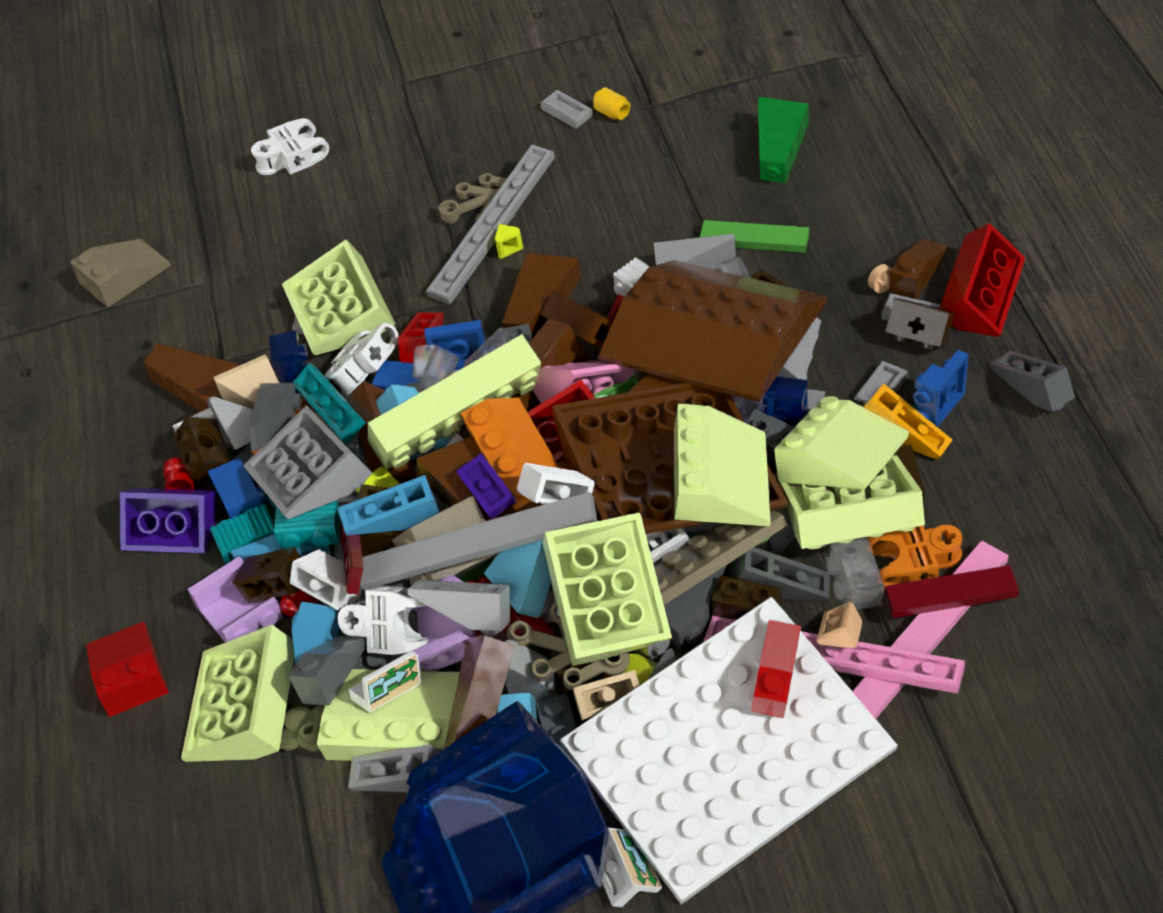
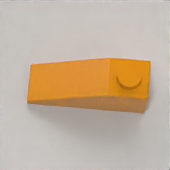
(923, 434)

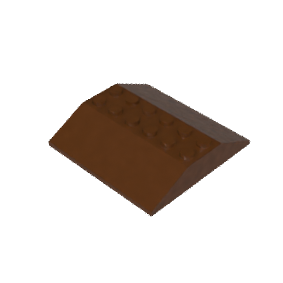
(710, 328)
(629, 450)

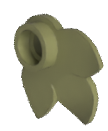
(301, 728)

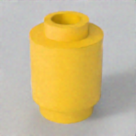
(611, 104)

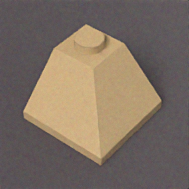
(243, 382)

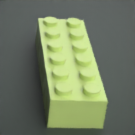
(438, 409)

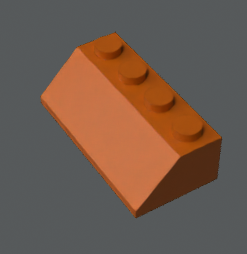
(508, 442)

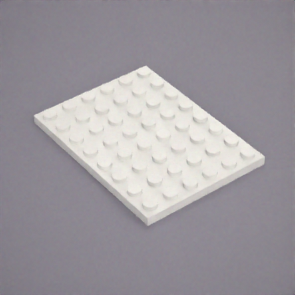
(703, 774)

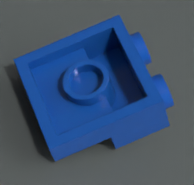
(458, 339)
(941, 388)

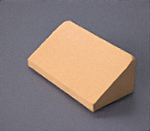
(840, 627)

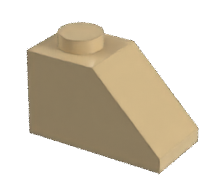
(599, 695)

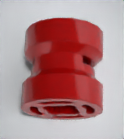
(176, 475)

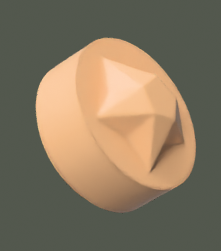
(880, 278)

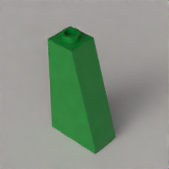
(780, 136)

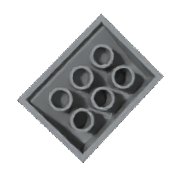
(306, 466)

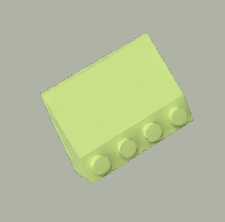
(336, 299)
(837, 446)
(719, 468)
(842, 514)
(605, 588)
(240, 698)
(406, 722)

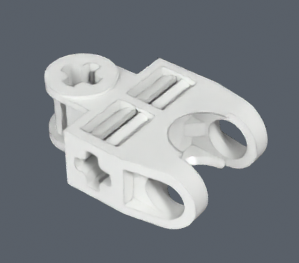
(291, 147)
(361, 357)
(383, 620)

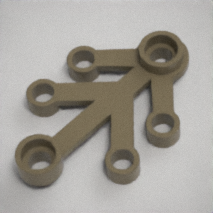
(451, 210)
(563, 660)

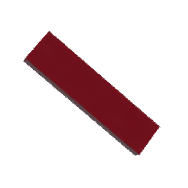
(351, 560)
(951, 591)

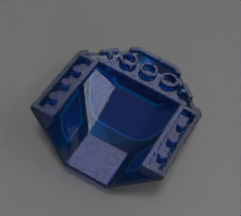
(497, 826)

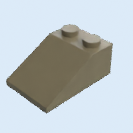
(117, 269)
(456, 517)

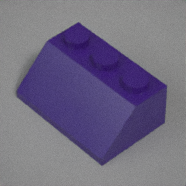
(167, 520)

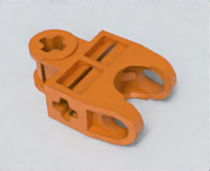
(917, 552)

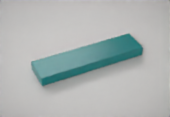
(328, 403)

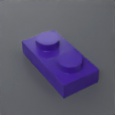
(486, 486)

